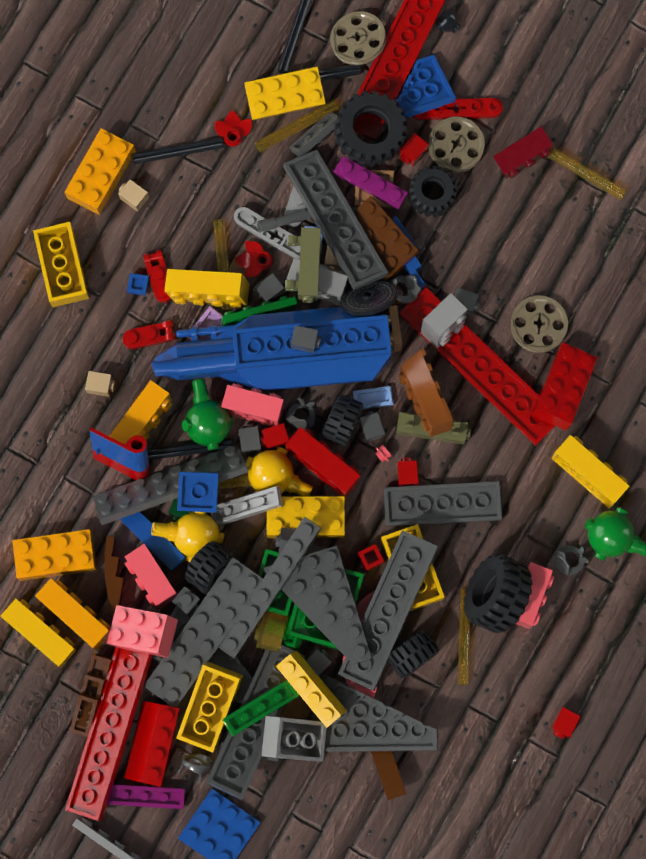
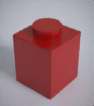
(413, 150)
(274, 437)
(407, 472)
(370, 558)
(564, 723)

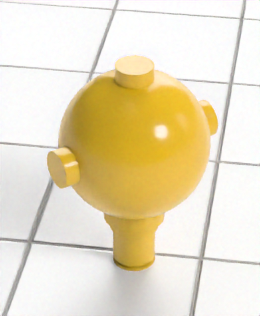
(275, 469)
(189, 532)

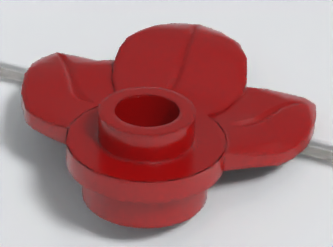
(233, 127)
(251, 259)

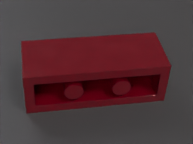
(524, 153)

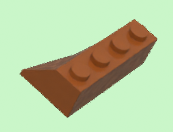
(425, 394)

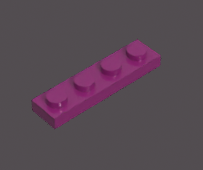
(370, 183)
(147, 797)

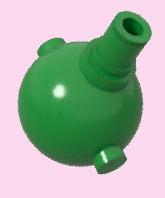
(206, 420)
(613, 535)

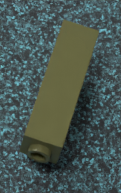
(309, 264)
(411, 426)

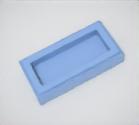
(374, 397)

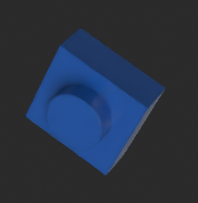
(138, 284)

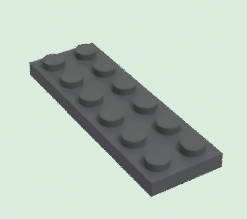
(442, 504)

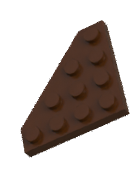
(386, 237)

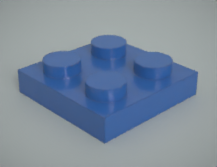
(197, 491)

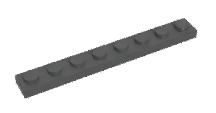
(270, 587)

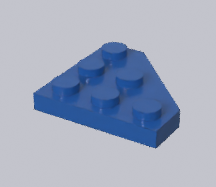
(425, 88)

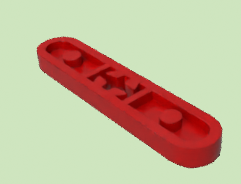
(475, 109)

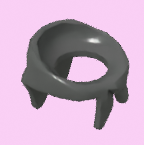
(411, 286)
(296, 423)
(563, 566)
(202, 769)

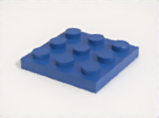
(219, 828)

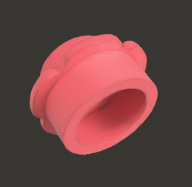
(383, 454)

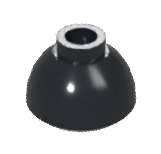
(448, 21)

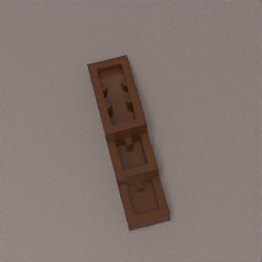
(114, 584)
(90, 694)
(388, 774)

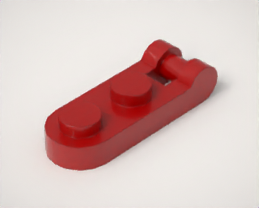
(157, 275)
(149, 335)

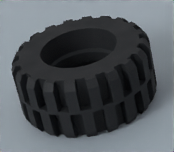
(386, 110)
(498, 593)

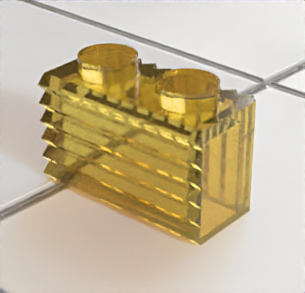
(270, 631)

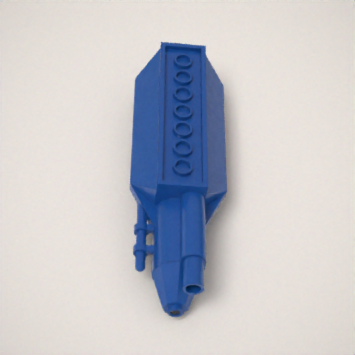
(261, 356)

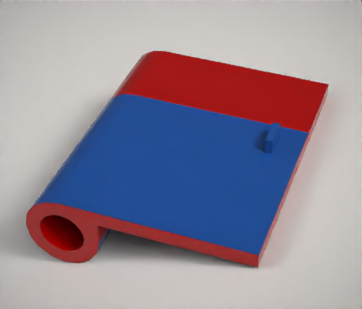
(127, 459)

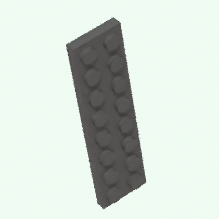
(336, 219)
(164, 485)
(391, 606)
(204, 633)
(242, 752)

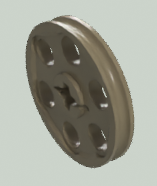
(350, 37)
(459, 152)
(546, 319)

